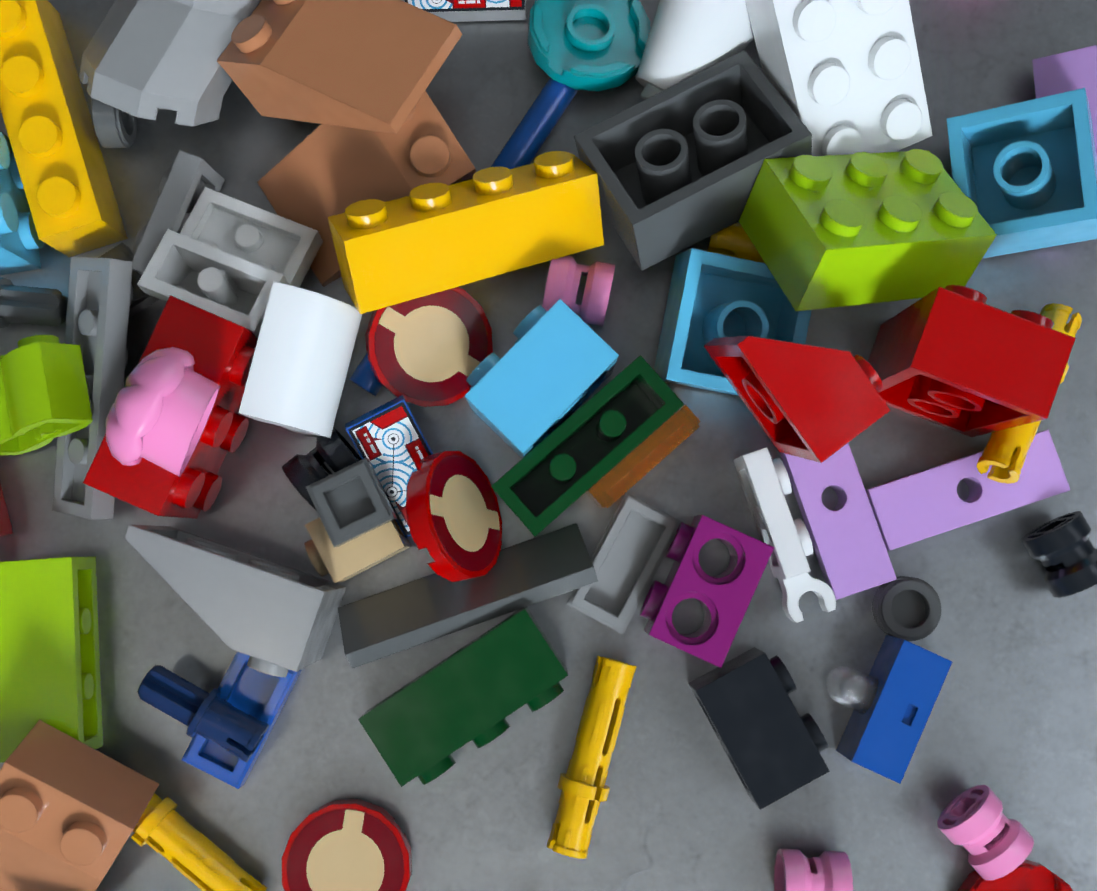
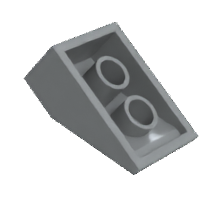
(248, 601)

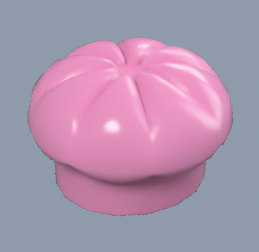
(160, 411)

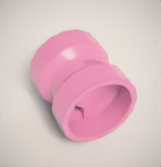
(564, 284)
(992, 840)
(823, 873)

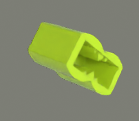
(41, 394)

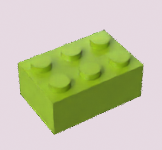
(863, 227)

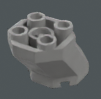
(163, 57)

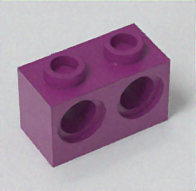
(721, 596)

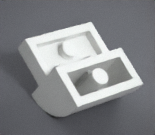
(230, 259)
(300, 360)

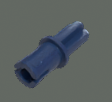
(202, 712)

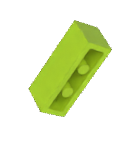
(49, 650)

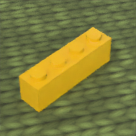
(53, 132)
(466, 230)

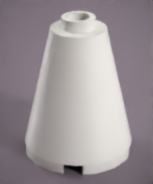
(691, 38)

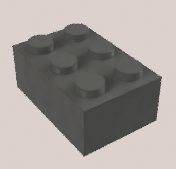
(689, 156)

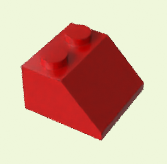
(801, 393)

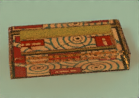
(644, 458)

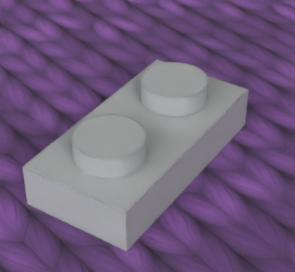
(177, 196)

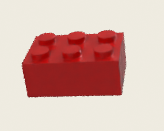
(220, 354)
(969, 362)

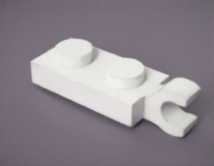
(765, 489)

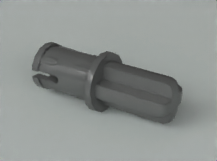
(31, 305)

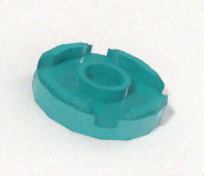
(588, 41)

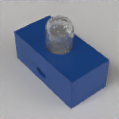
(888, 705)

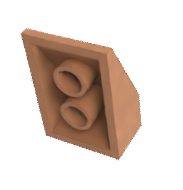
(338, 60)
(353, 165)
(64, 812)

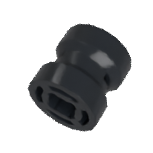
(310, 468)
(1065, 554)

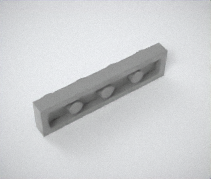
(98, 322)

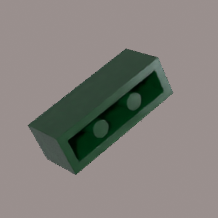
(587, 445)
(465, 698)

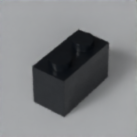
(760, 726)

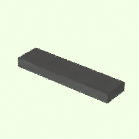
(439, 607)

